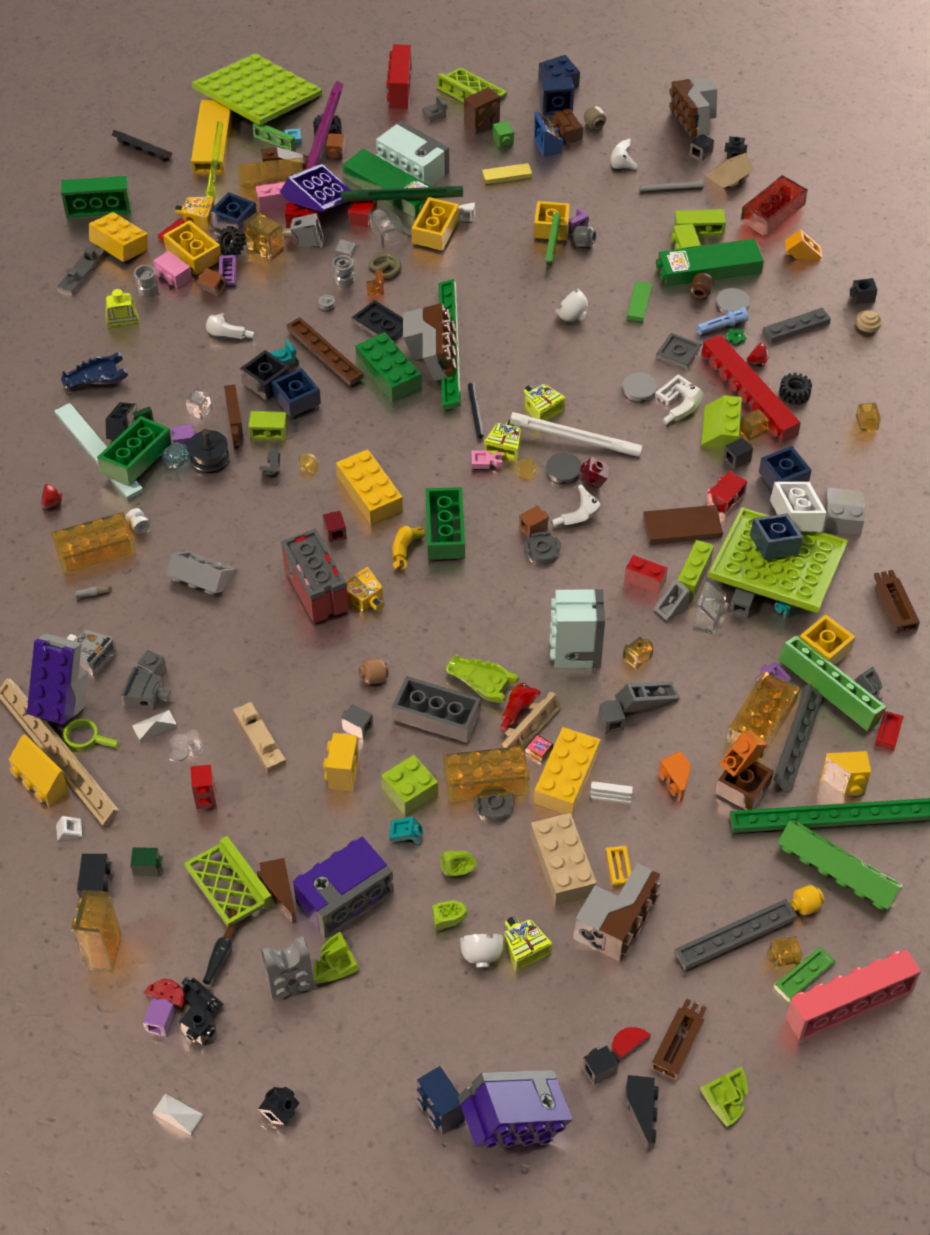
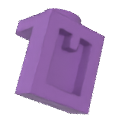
(580, 220)
(775, 670)

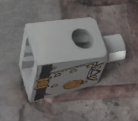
(95, 649)

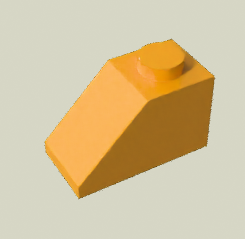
(802, 247)

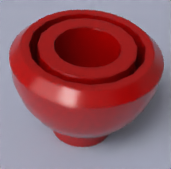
(758, 355)
(50, 496)

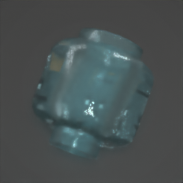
(175, 455)

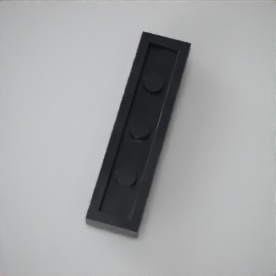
(136, 143)

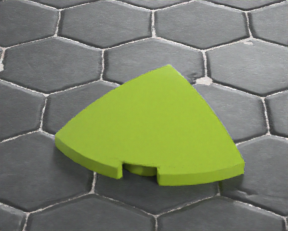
(334, 961)
(726, 1095)

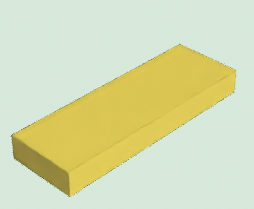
(507, 173)

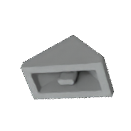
(673, 601)

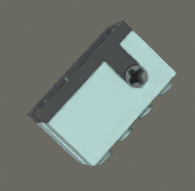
(414, 153)
(577, 628)

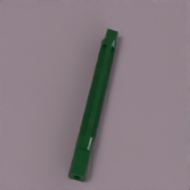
(402, 193)

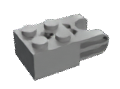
(288, 969)

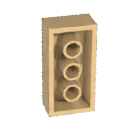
(562, 858)

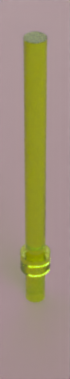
(210, 190)

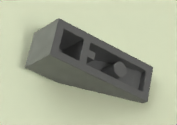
(642, 696)

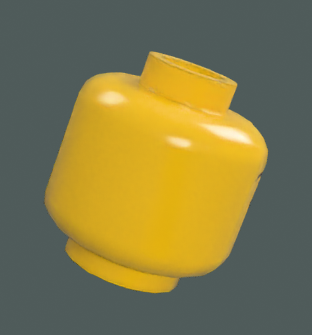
(807, 900)

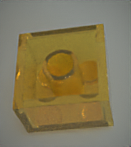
(264, 236)

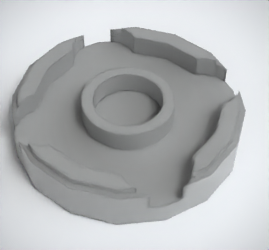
(732, 300)
(639, 386)

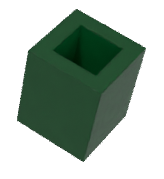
(146, 861)

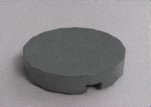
(563, 468)
(542, 548)
(494, 807)

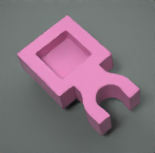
(483, 459)

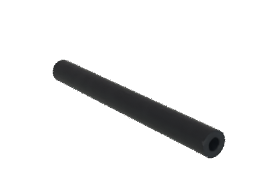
(475, 409)

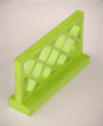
(461, 89)
(245, 876)

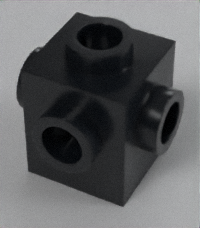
(735, 147)
(198, 1025)
(279, 1105)

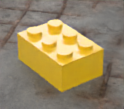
(435, 223)
(118, 236)
(192, 247)

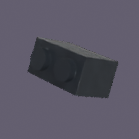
(94, 873)

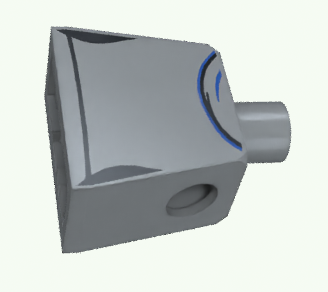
(305, 232)

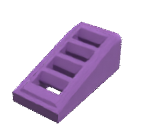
(228, 260)

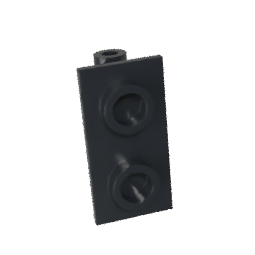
(199, 996)

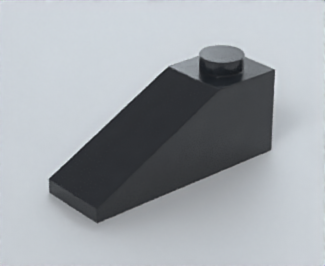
(119, 419)

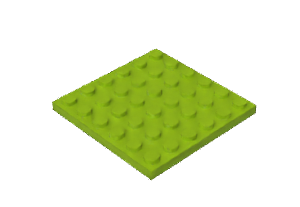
(257, 89)
(792, 579)

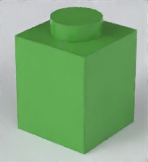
(503, 134)

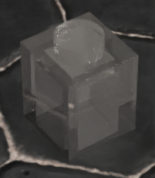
(199, 404)

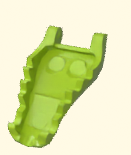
(484, 678)

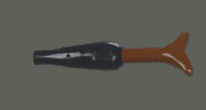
(221, 950)

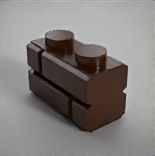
(568, 126)

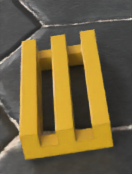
(621, 881)

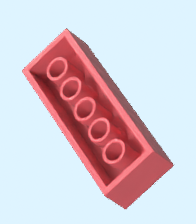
(852, 994)

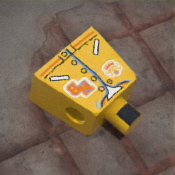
(197, 211)
(365, 591)

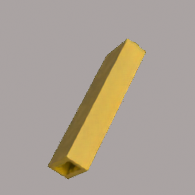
(209, 114)

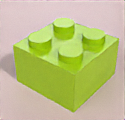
(409, 785)

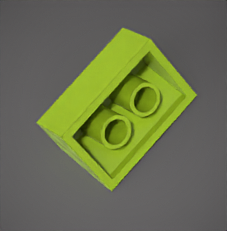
(721, 422)

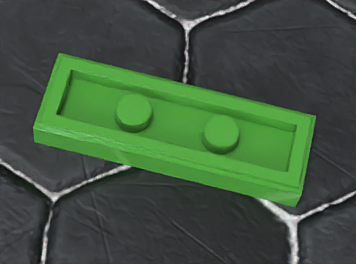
(274, 136)
(553, 238)
(639, 301)
(804, 974)

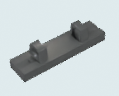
(81, 270)

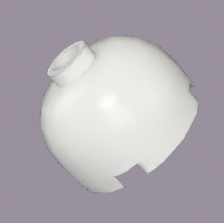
(573, 307)
(481, 949)

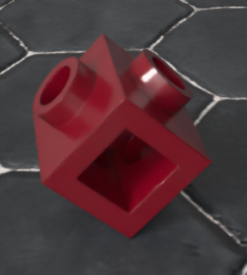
(594, 472)

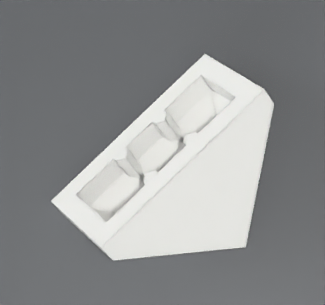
(154, 726)
(178, 1114)

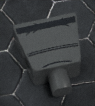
(143, 690)

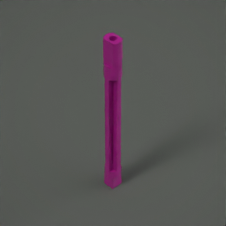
(324, 125)

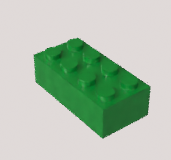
(96, 196)
(388, 367)
(134, 450)
(445, 523)

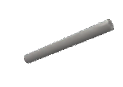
(671, 186)

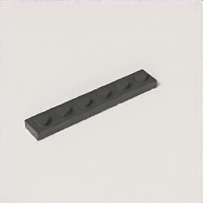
(798, 738)
(735, 934)

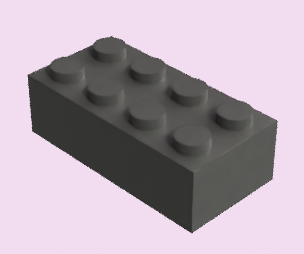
(436, 709)

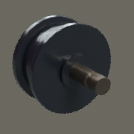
(208, 450)

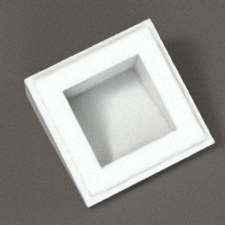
(467, 212)
(69, 828)

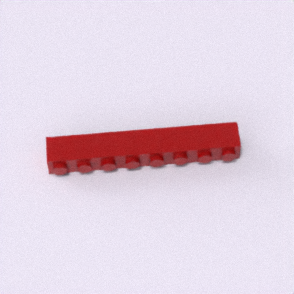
(750, 387)

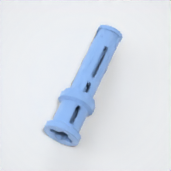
(730, 319)

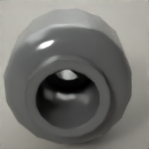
(584, 236)

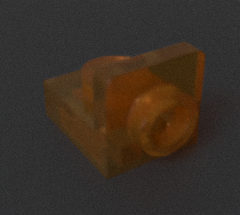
(376, 286)

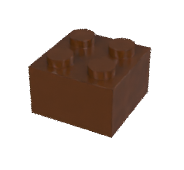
(481, 109)
(746, 787)

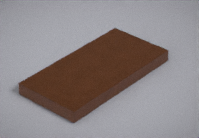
(682, 524)

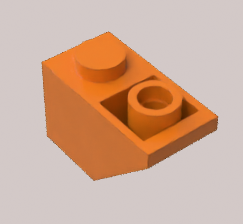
(743, 753)
(676, 773)

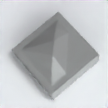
(345, 248)

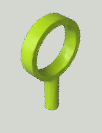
(95, 739)

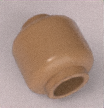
(373, 671)

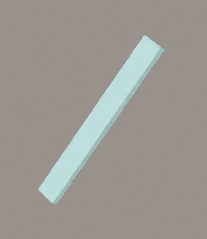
(92, 444)

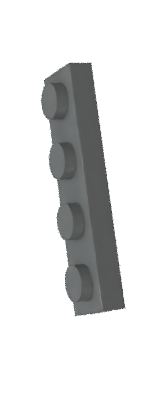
(796, 325)

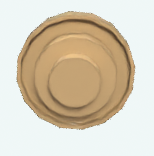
(868, 321)

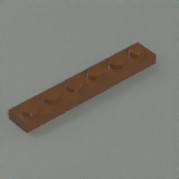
(325, 351)

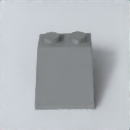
(844, 511)

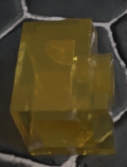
(638, 652)
(788, 948)

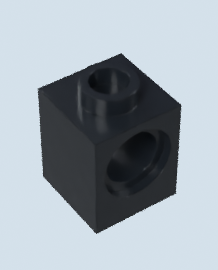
(863, 291)

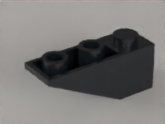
(639, 1104)

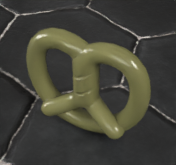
(397, 265)

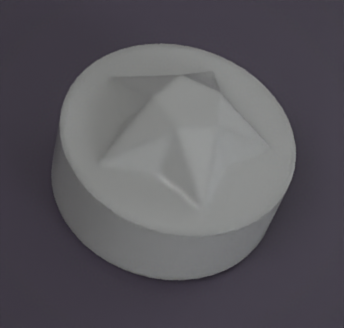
(326, 302)

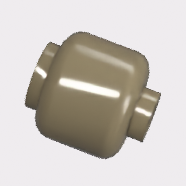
(595, 117)

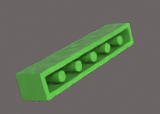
(832, 683)
(840, 864)

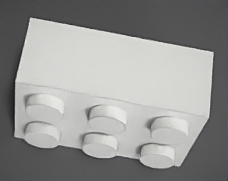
(800, 503)

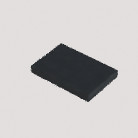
(379, 319)

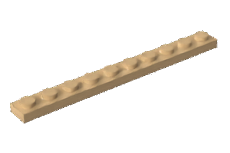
(59, 753)

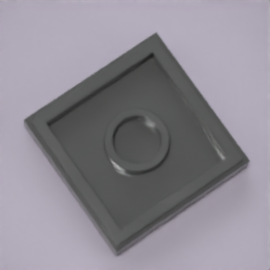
(678, 351)

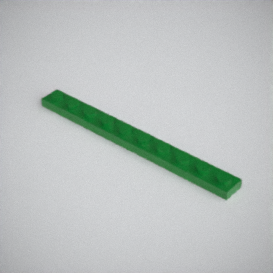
(451, 385)
(831, 815)

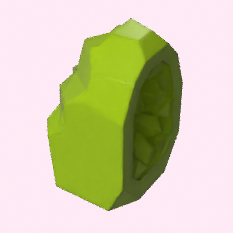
(457, 862)
(448, 914)

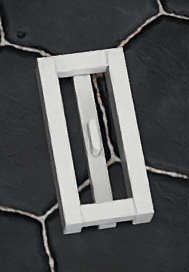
(673, 394)
(611, 792)

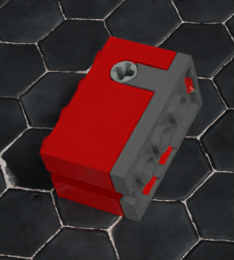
(315, 575)

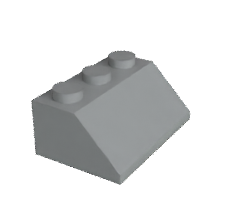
(199, 572)

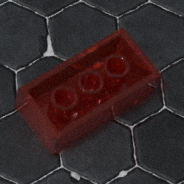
(774, 205)

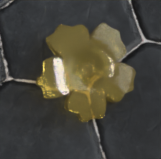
(308, 462)
(526, 468)

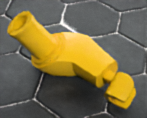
(401, 541)

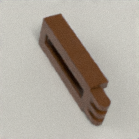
(233, 413)
(900, 611)
(675, 1048)

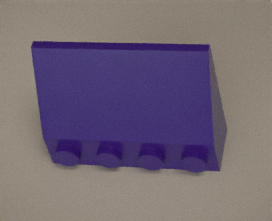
(314, 189)

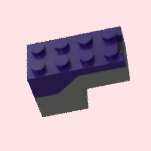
(56, 682)

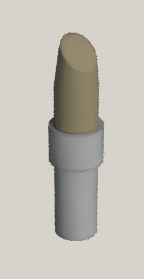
(93, 591)

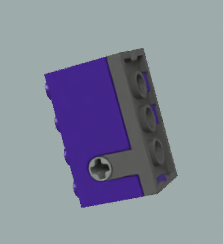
(343, 886)
(514, 1108)

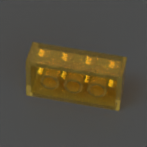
(267, 172)
(93, 542)
(764, 709)
(486, 773)
(97, 931)

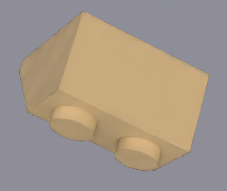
(731, 171)

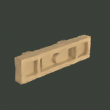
(534, 722)
(259, 736)

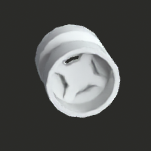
(138, 521)

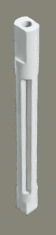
(576, 434)

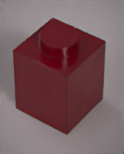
(334, 526)

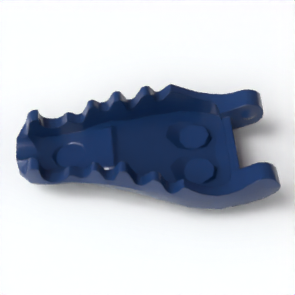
(96, 371)

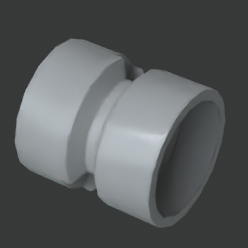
(343, 271)
(145, 280)

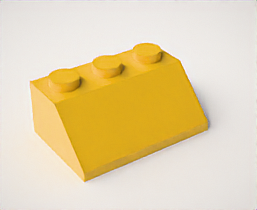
(37, 771)

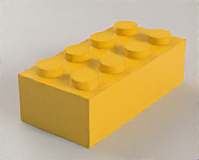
(369, 487)
(567, 771)

